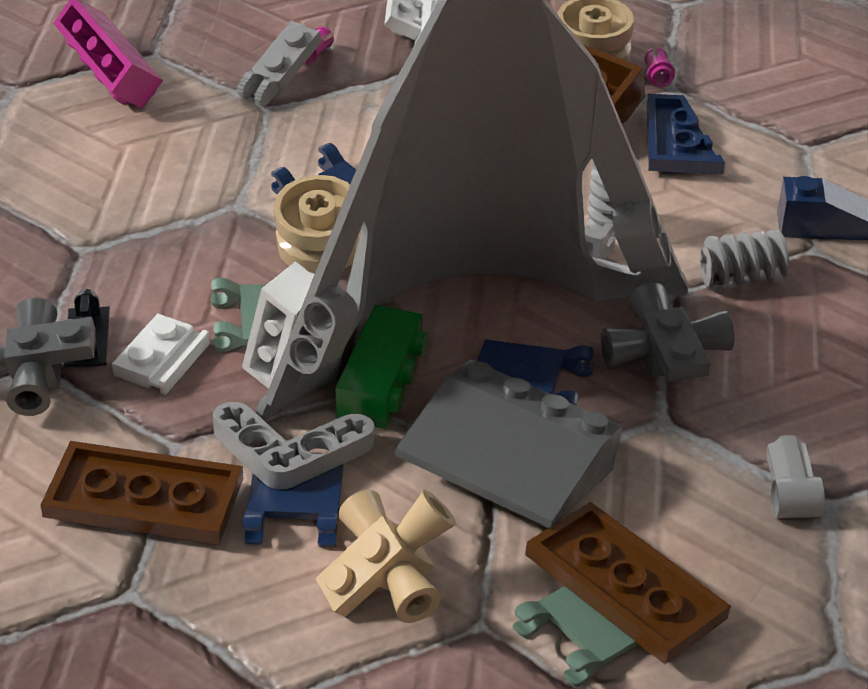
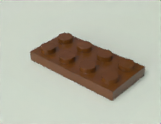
(143, 492)
(628, 582)

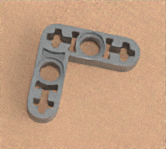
(288, 463)

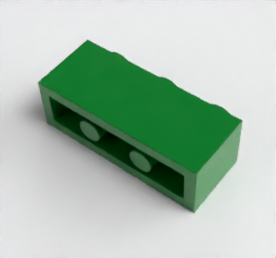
(381, 365)

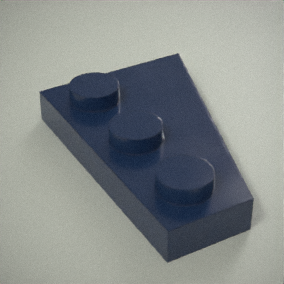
(676, 139)

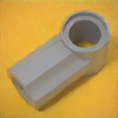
(793, 486)

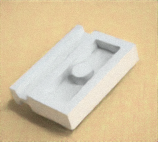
(161, 353)

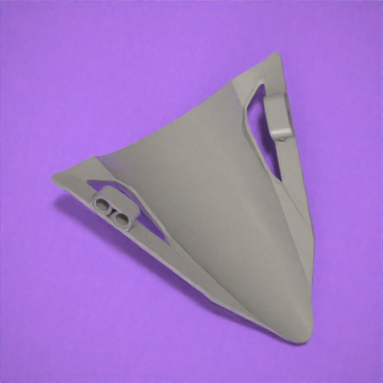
(479, 175)

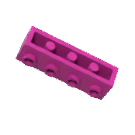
(108, 53)

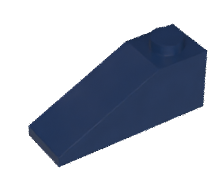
(821, 210)

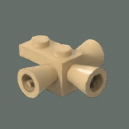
(387, 556)

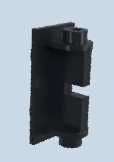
(88, 305)

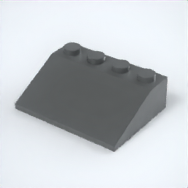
(512, 443)

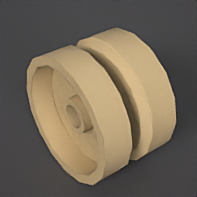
(600, 25)
(305, 218)

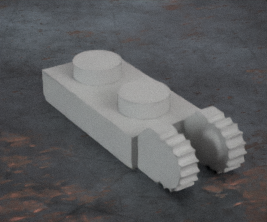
(279, 63)

